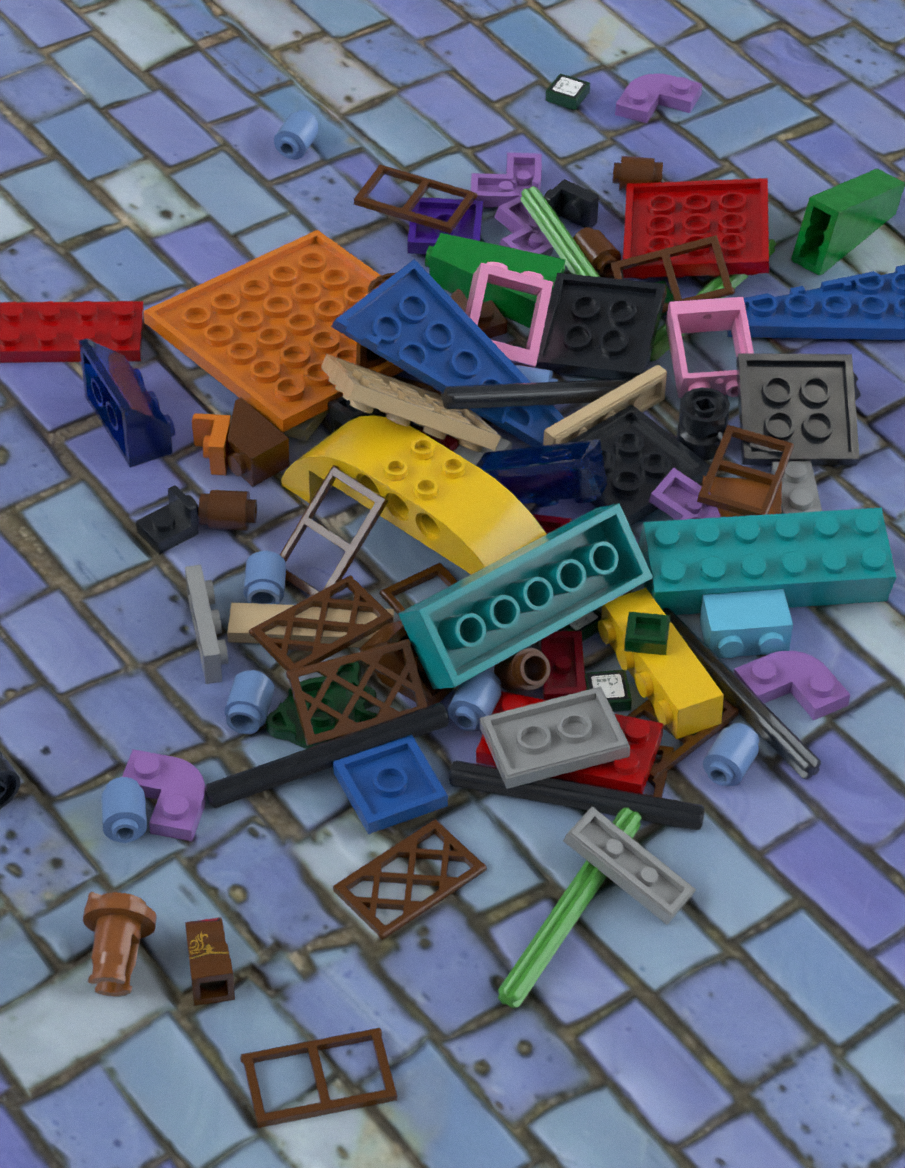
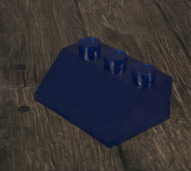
(125, 405)
(549, 472)

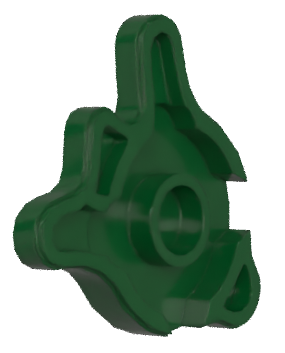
(285, 721)

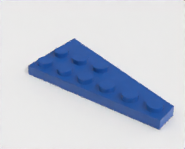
(841, 309)
(434, 340)

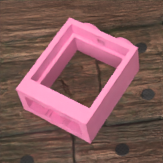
(525, 282)
(706, 316)

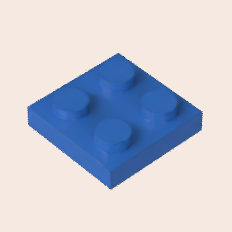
(390, 784)

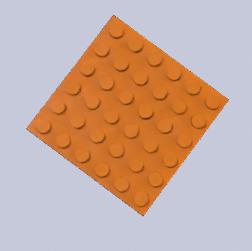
(270, 326)

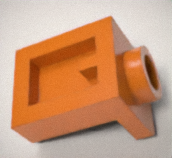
(212, 434)

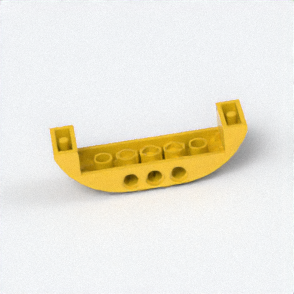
(427, 489)

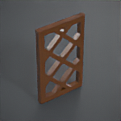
(320, 651)
(329, 669)
(408, 849)

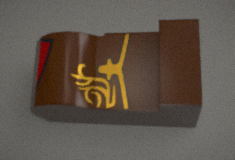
(209, 960)

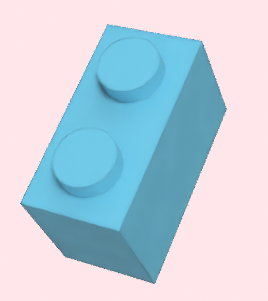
(746, 623)

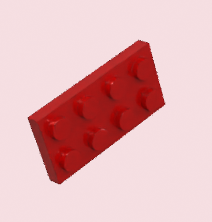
(53, 329)
(622, 774)

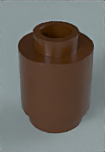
(636, 171)
(597, 250)
(227, 510)
(523, 670)

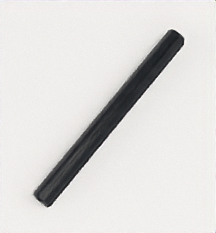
(527, 393)
(750, 706)
(323, 755)
(580, 796)

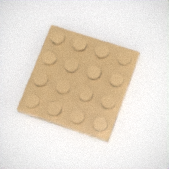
(408, 403)

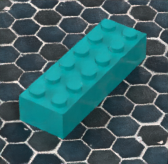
(808, 554)
(525, 596)

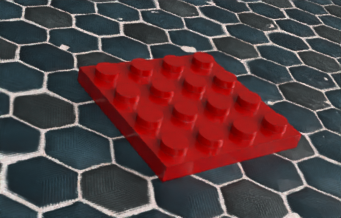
(687, 211)

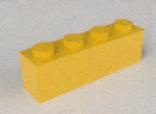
(674, 682)

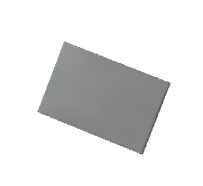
(554, 737)

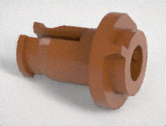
(118, 926)

